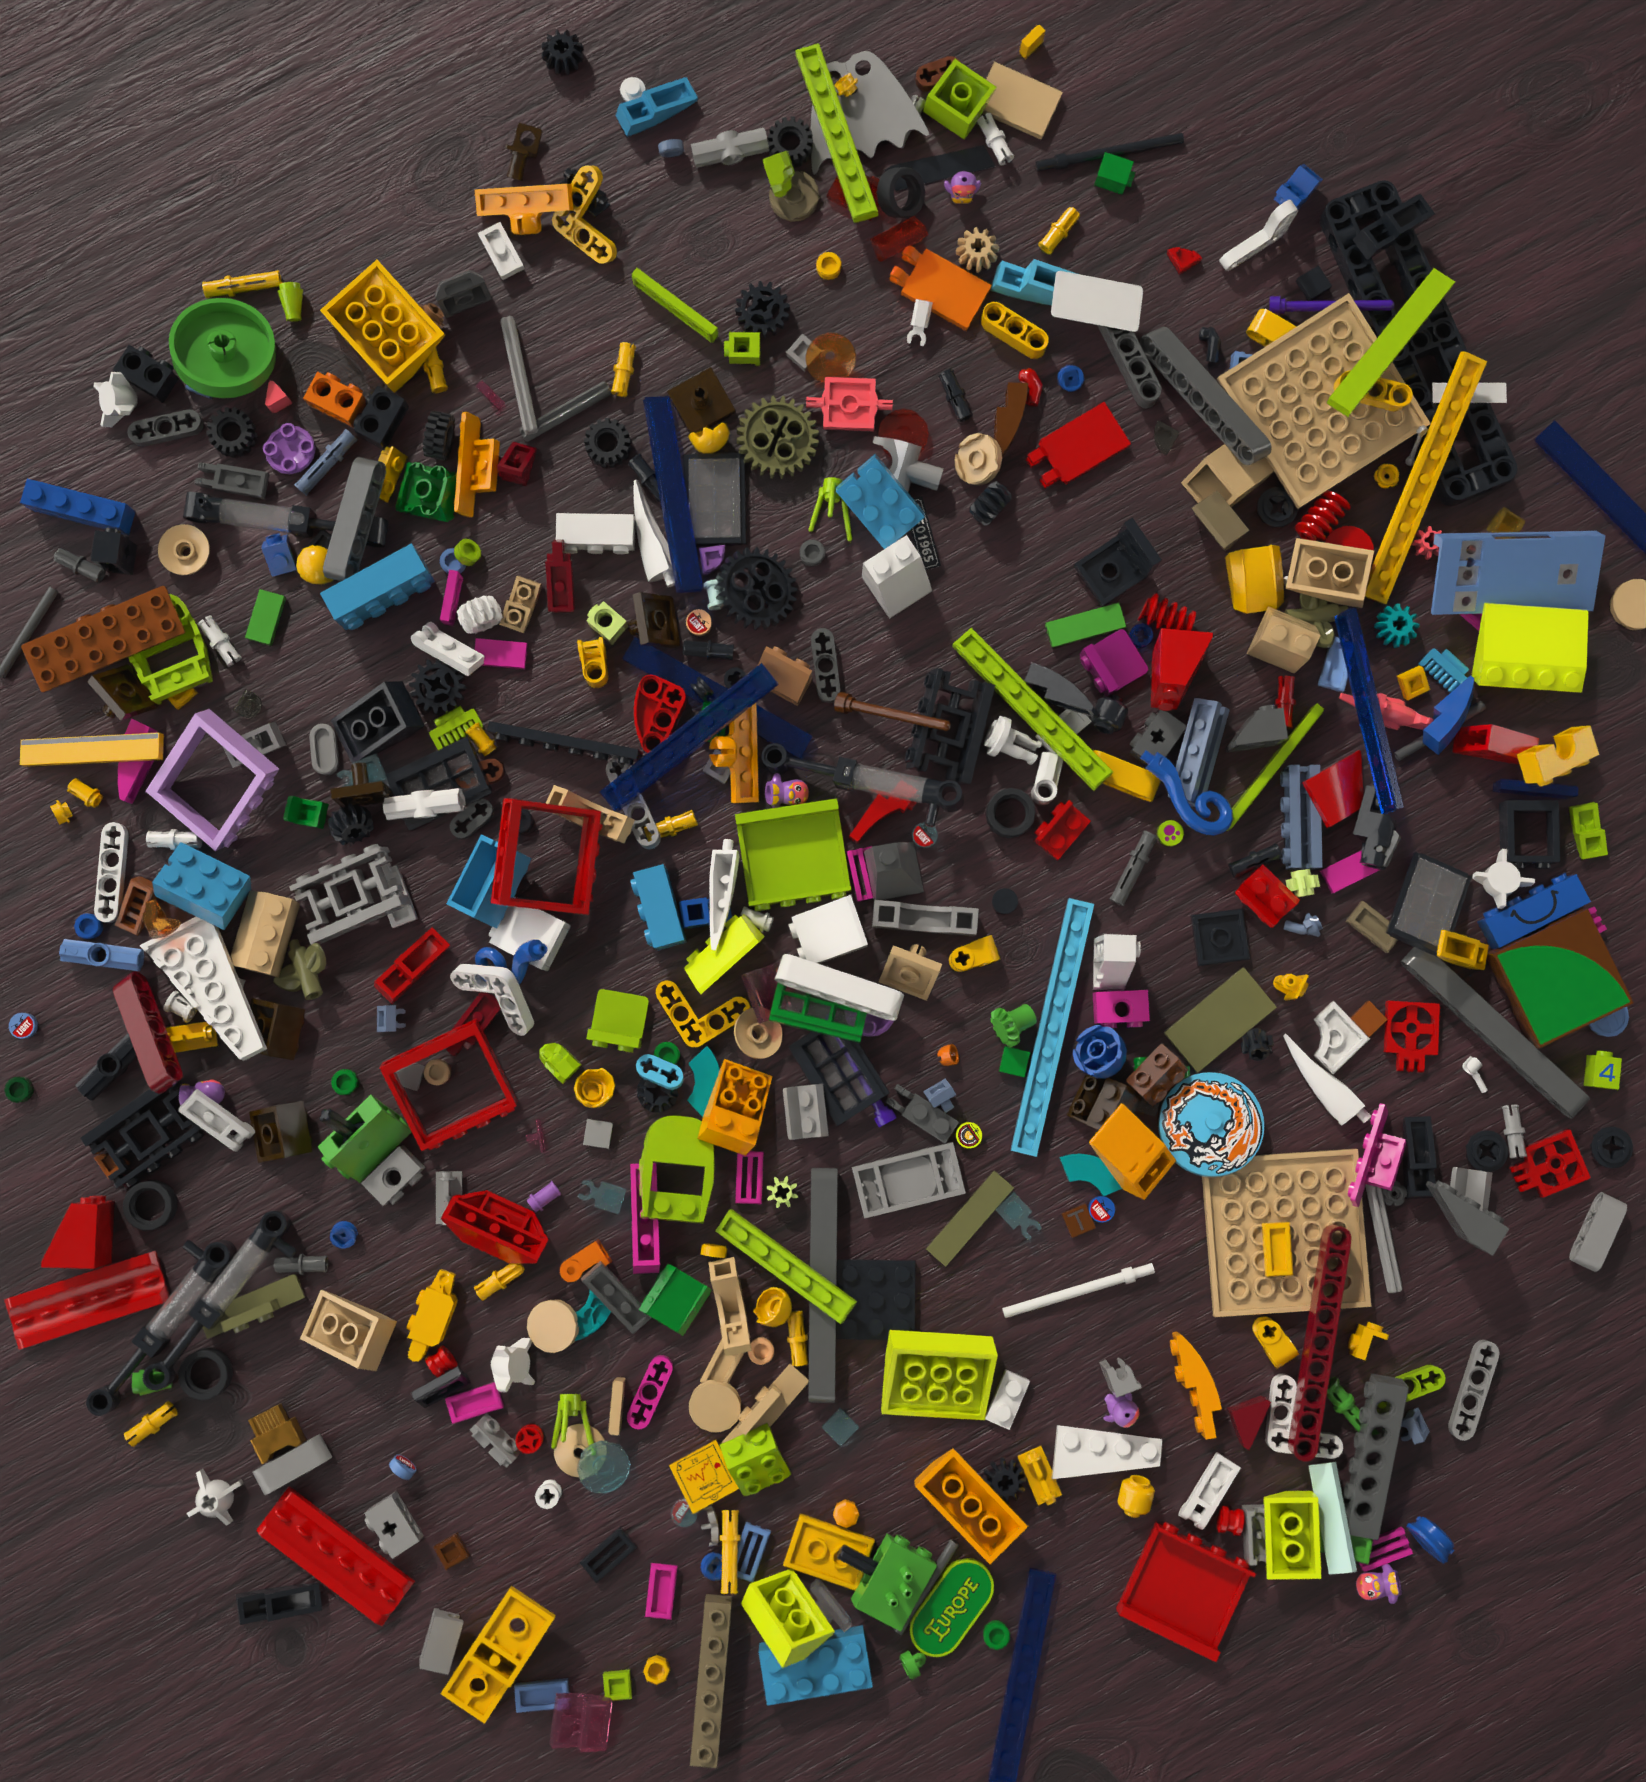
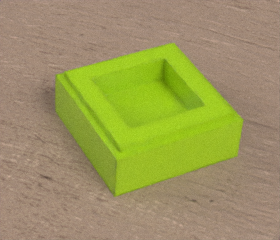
(617, 1685)

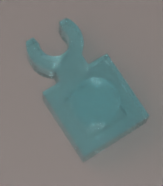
(374, 769)
(608, 1196)
(1015, 1213)

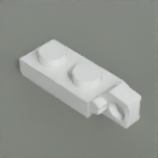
(405, 914)

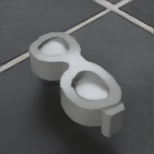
(713, 1525)

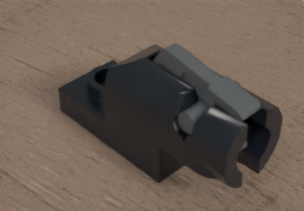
(1377, 832)

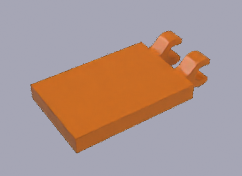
(934, 279)

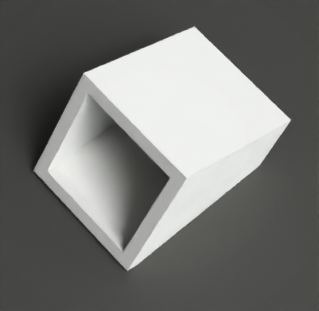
(897, 576)
(529, 924)
(828, 931)

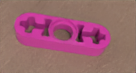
(639, 1395)

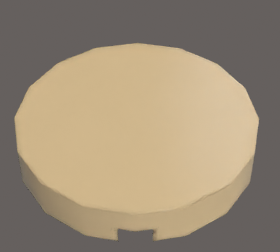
(978, 459)
(1629, 604)
(552, 1326)
(715, 1406)

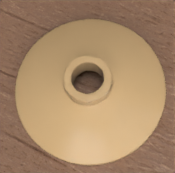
(172, 547)
(768, 1035)
(575, 1438)

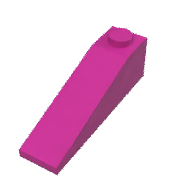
(644, 1230)

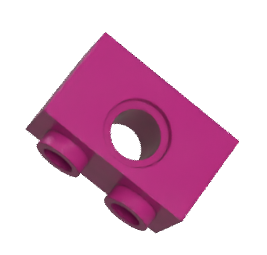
(1136, 1003)

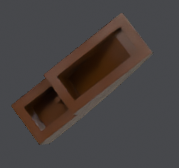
(1009, 417)

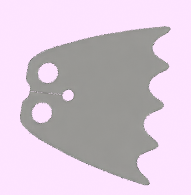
(874, 113)

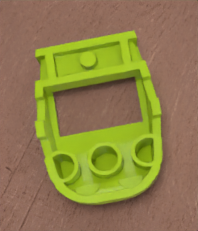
(181, 675)
(675, 1142)

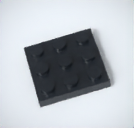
(882, 1294)

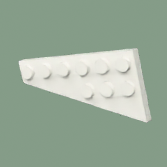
(206, 977)

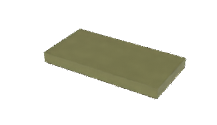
(1219, 1020)

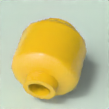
(1136, 1496)

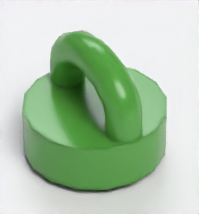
(910, 1665)

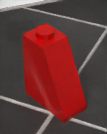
(1492, 743)

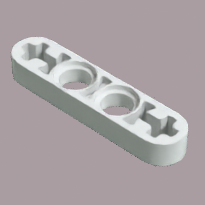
(106, 872)

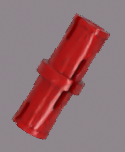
(1285, 698)

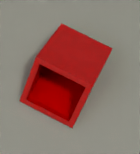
(1175, 664)
(83, 1235)

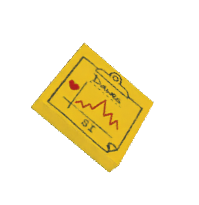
(703, 1476)

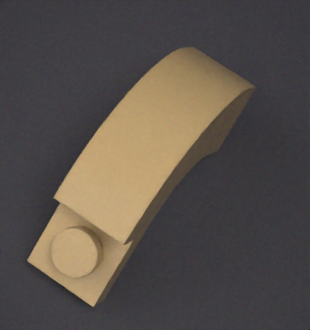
(615, 825)
(730, 1306)

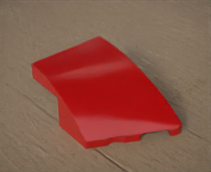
(1337, 789)

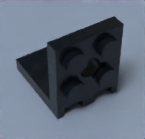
(1129, 555)

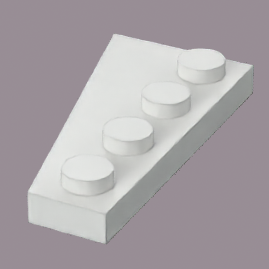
(1096, 1452)

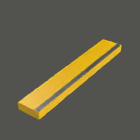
(92, 749)

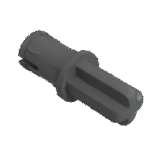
(79, 565)
(301, 1264)

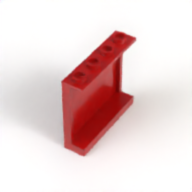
(1184, 1590)

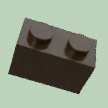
(279, 1027)
(281, 1131)

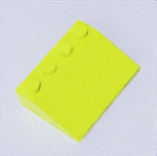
(1531, 648)
(938, 1374)

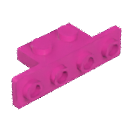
(1380, 1159)

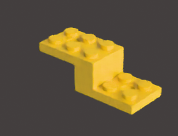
(498, 1654)

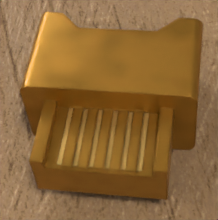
(274, 1432)

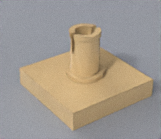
(910, 971)

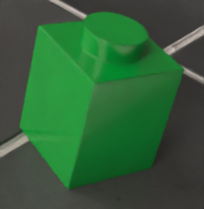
(1115, 173)

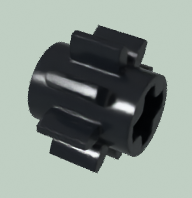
(1257, 1044)

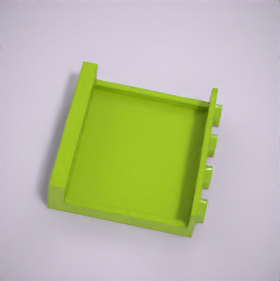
(793, 854)

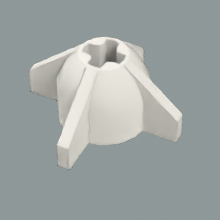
(115, 398)
(1501, 879)
(512, 1365)
(214, 1498)

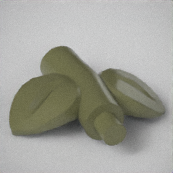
(1319, 614)
(303, 970)

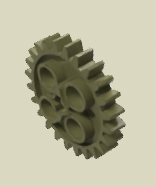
(756, 428)

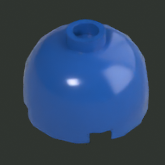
(1100, 1052)

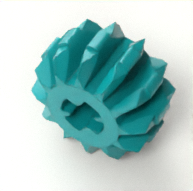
(1390, 633)

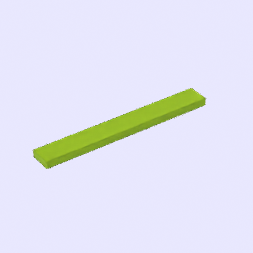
(836, 133)
(1390, 342)
(1032, 709)

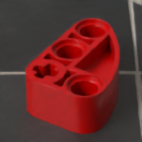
(651, 707)

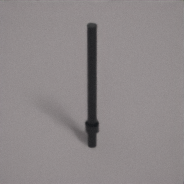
(1062, 160)

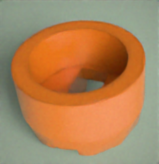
(949, 1055)

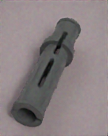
(1138, 859)

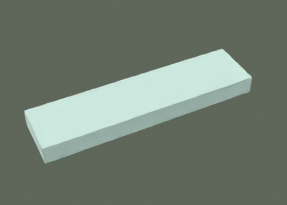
(1332, 1518)

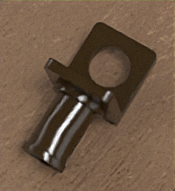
(520, 152)

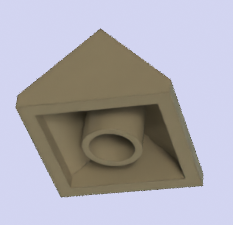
(1220, 520)

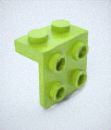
(618, 1020)
(755, 1460)

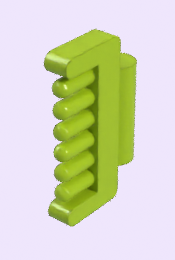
(450, 722)

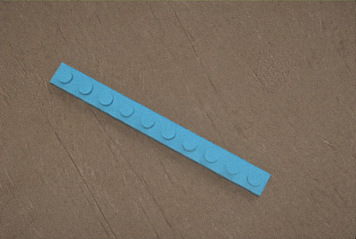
(1052, 1027)

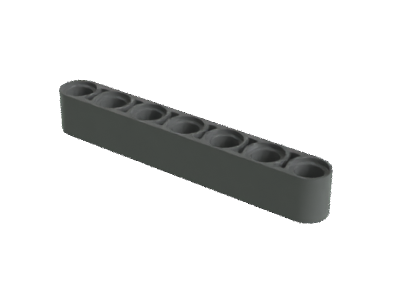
(1205, 396)

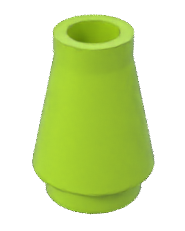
(291, 299)

